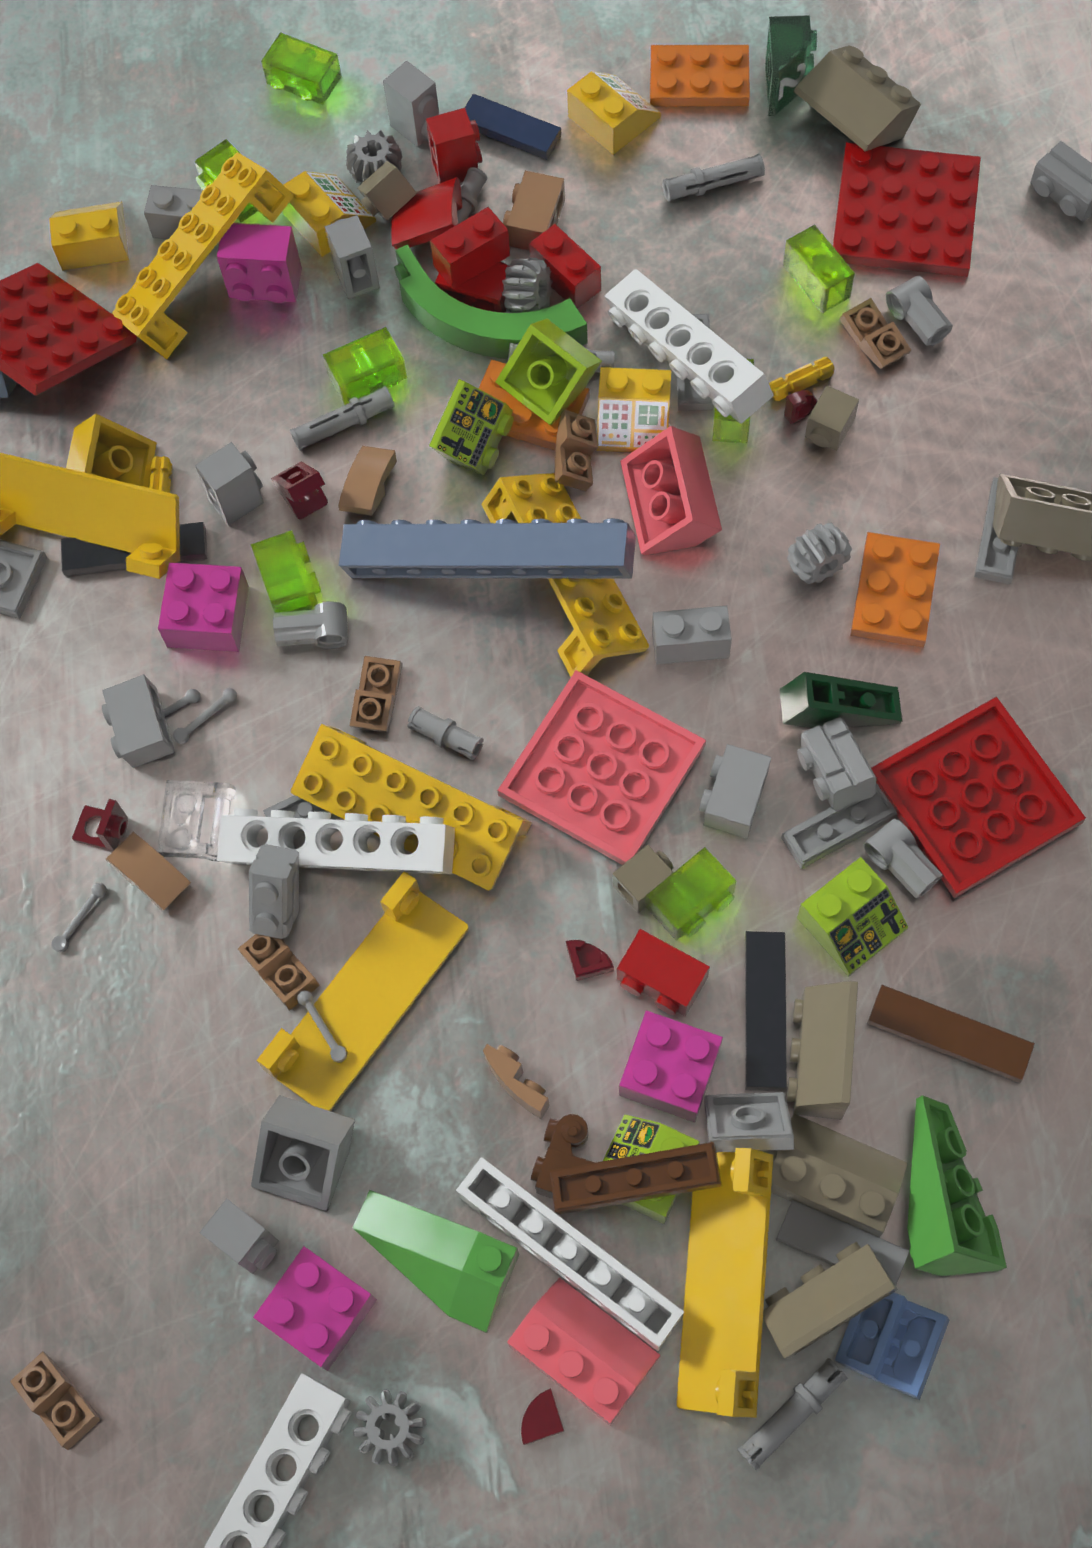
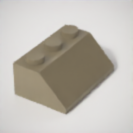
(858, 98)
(1043, 516)
(823, 1050)
(838, 1176)
(826, 1299)

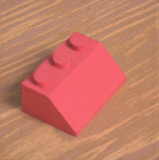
(670, 493)
(583, 1350)

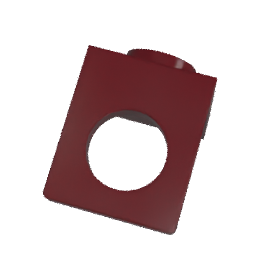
(110, 829)

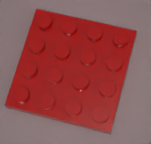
(907, 209)
(53, 329)
(976, 796)

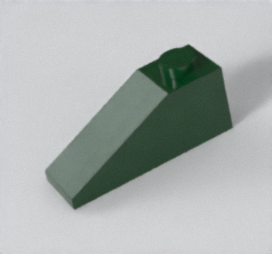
(820, 698)

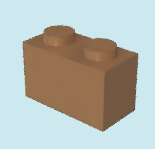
(535, 208)

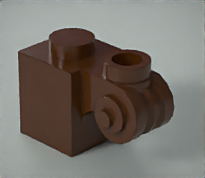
(563, 1135)

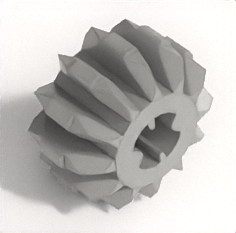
(371, 153)
(527, 285)
(819, 553)
(376, 1435)

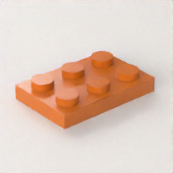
(699, 75)
(526, 424)
(895, 589)

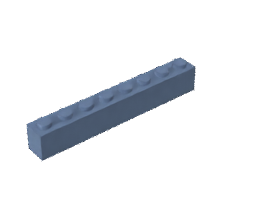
(489, 549)

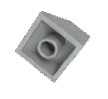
(302, 1152)

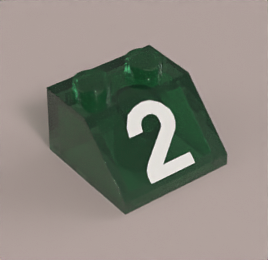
(787, 58)

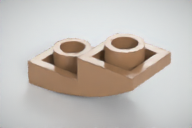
(874, 335)
(574, 445)
(366, 480)
(376, 694)
(148, 871)
(278, 968)
(508, 1071)
(55, 1400)

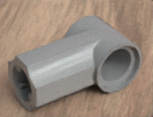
(915, 304)
(323, 626)
(896, 849)

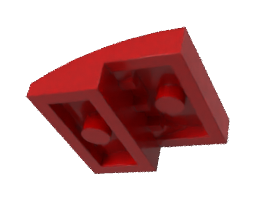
(427, 214)

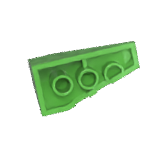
(944, 1212)
(443, 1259)

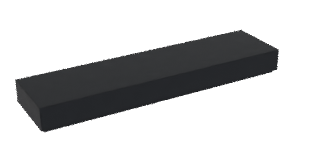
(85, 557)
(765, 1011)

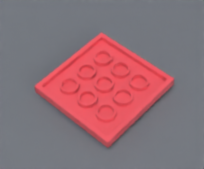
(601, 768)

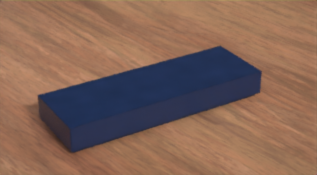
(513, 126)

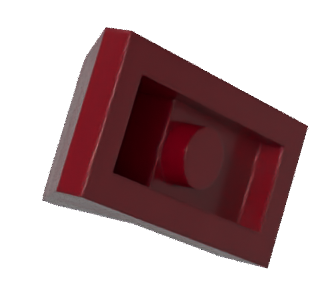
(301, 489)

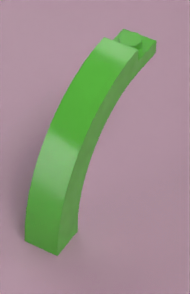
(471, 327)

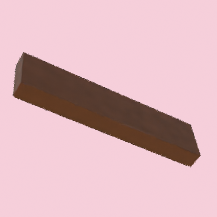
(951, 1033)
(635, 1178)

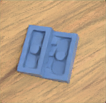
(894, 1343)

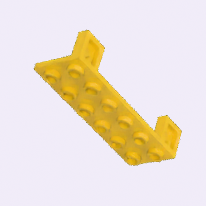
(194, 239)
(92, 511)
(593, 606)
(355, 778)
(366, 996)
(726, 1288)

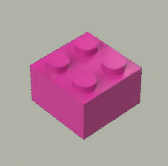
(260, 262)
(203, 607)
(670, 1066)
(315, 1308)

